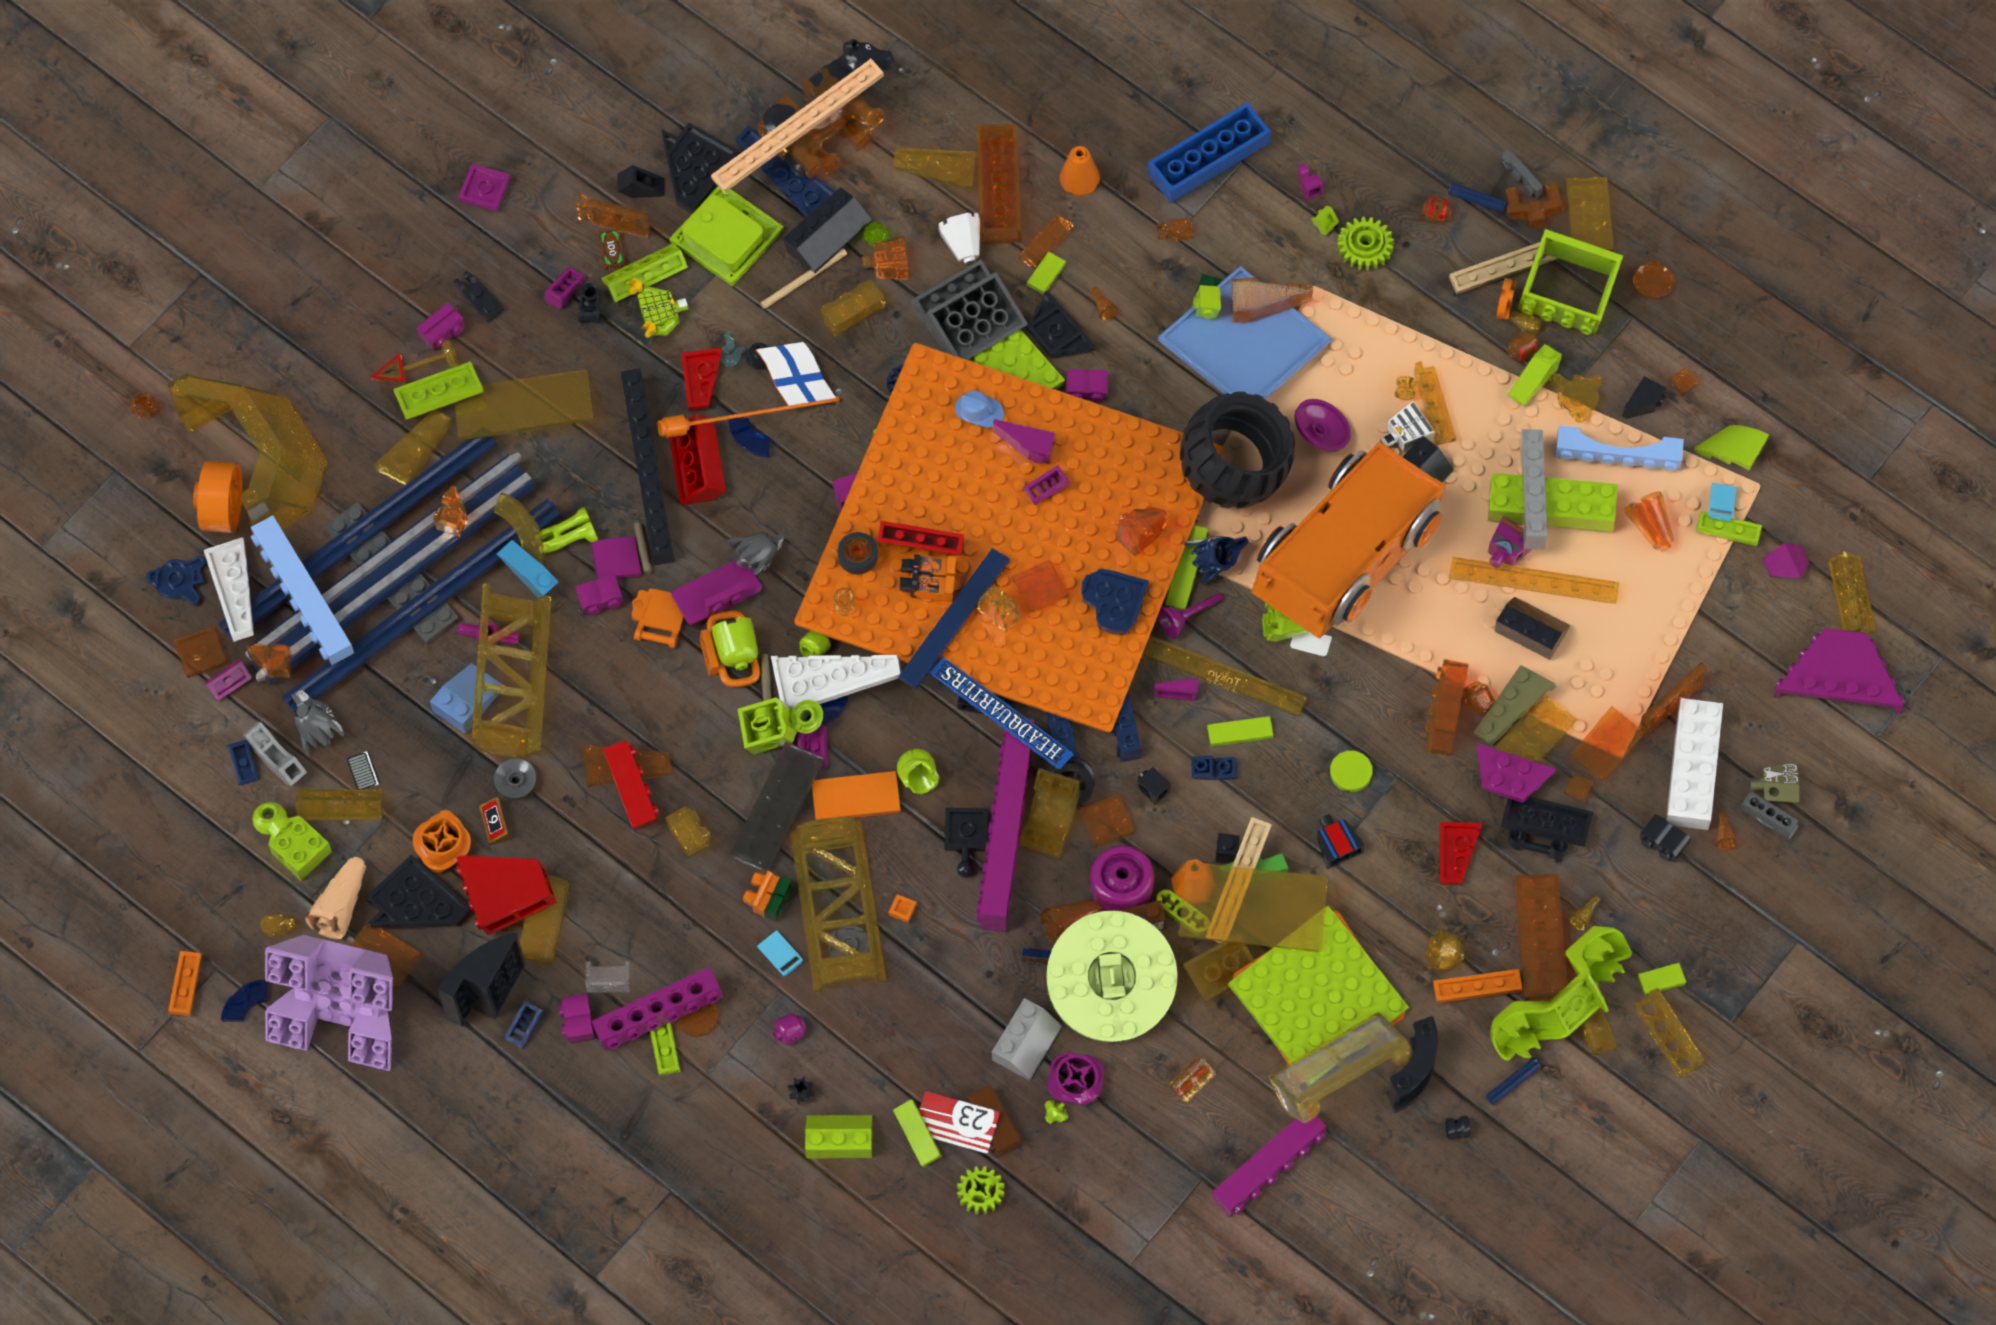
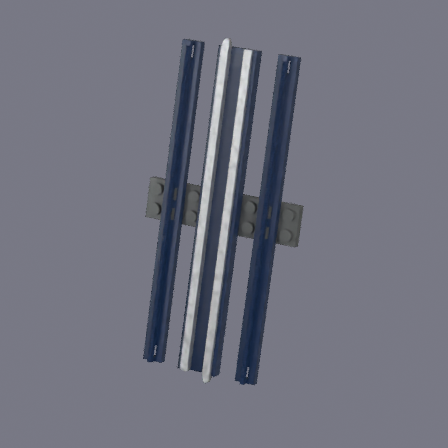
(394, 567)

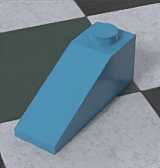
(527, 569)

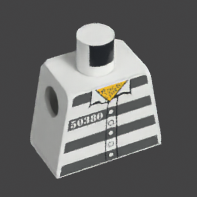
(1408, 428)

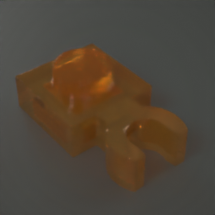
(1179, 229)

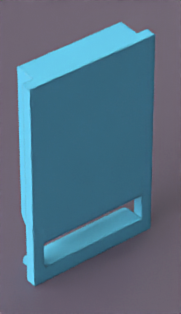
(1722, 500)
(779, 952)

